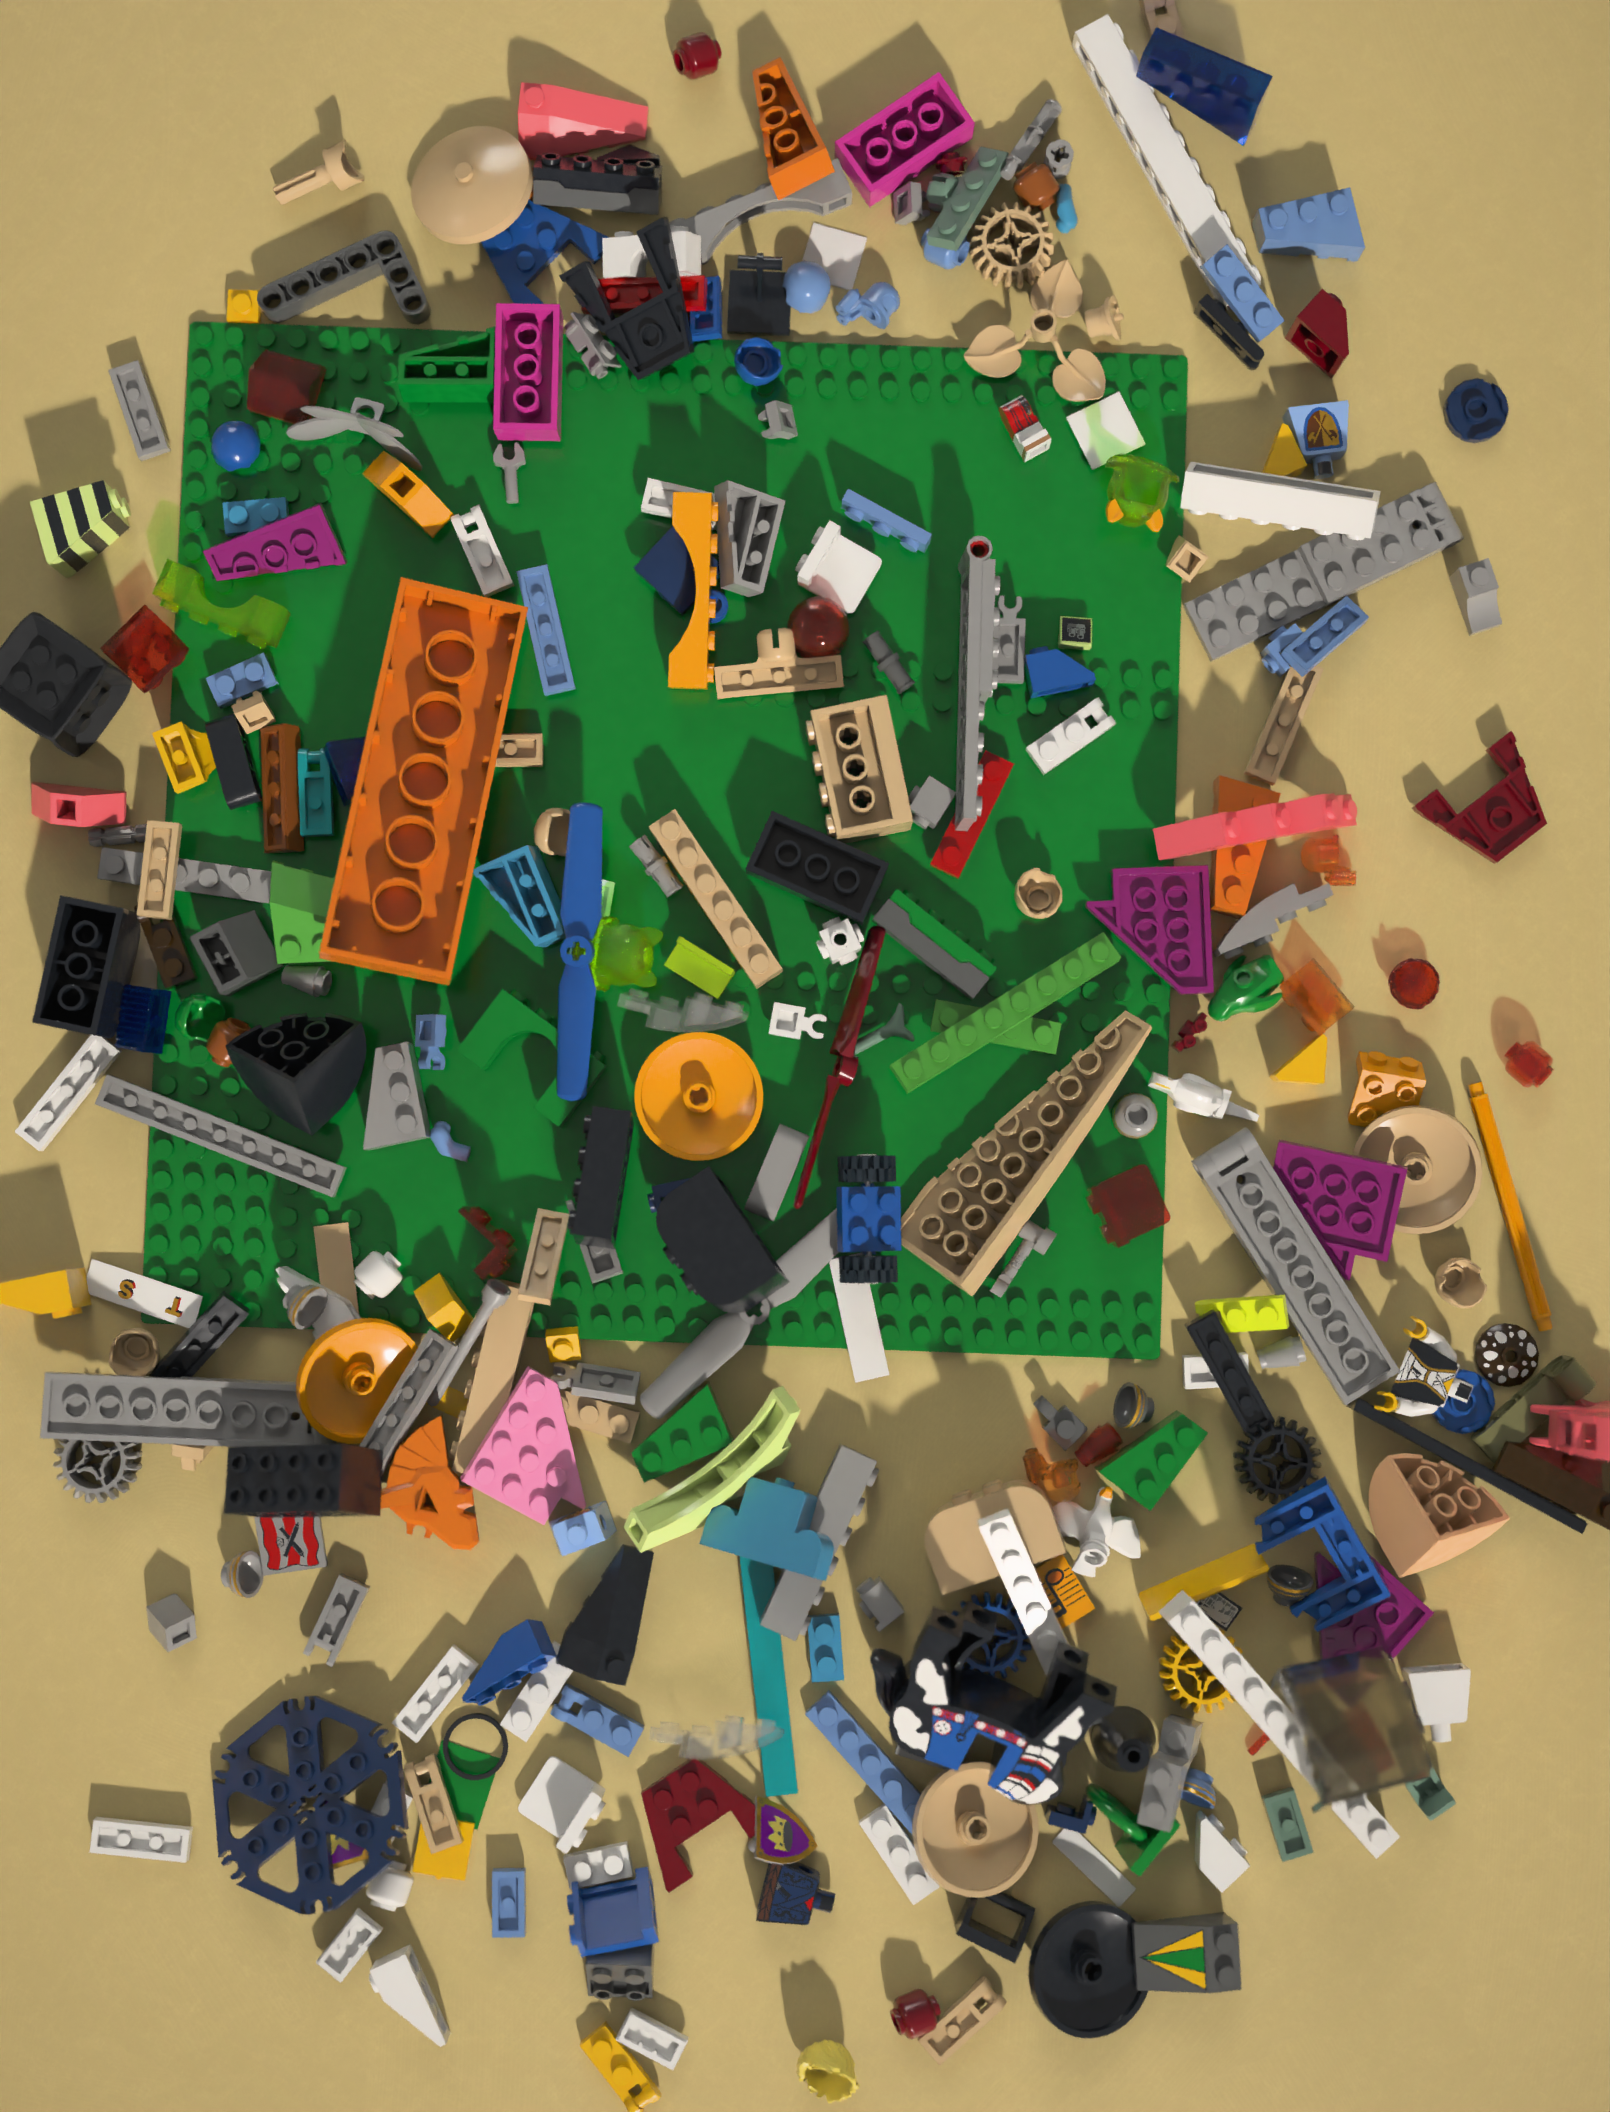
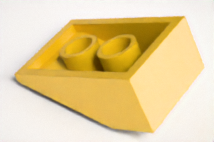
(53, 1292)

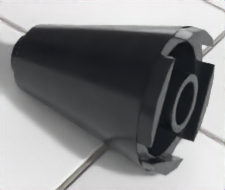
(1124, 1739)

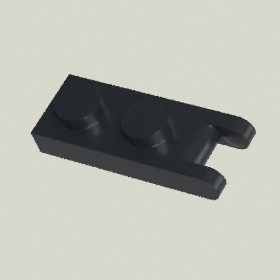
(1229, 332)

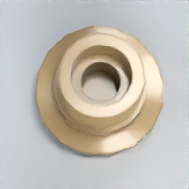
(1105, 319)

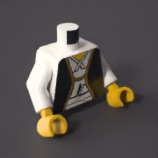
(1425, 1375)

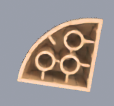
(1428, 1512)

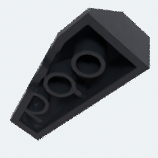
(608, 1626)

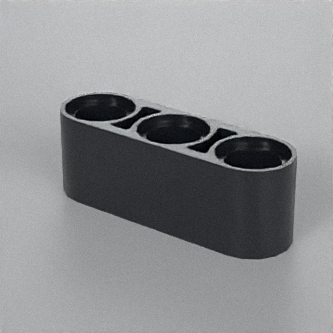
(233, 762)

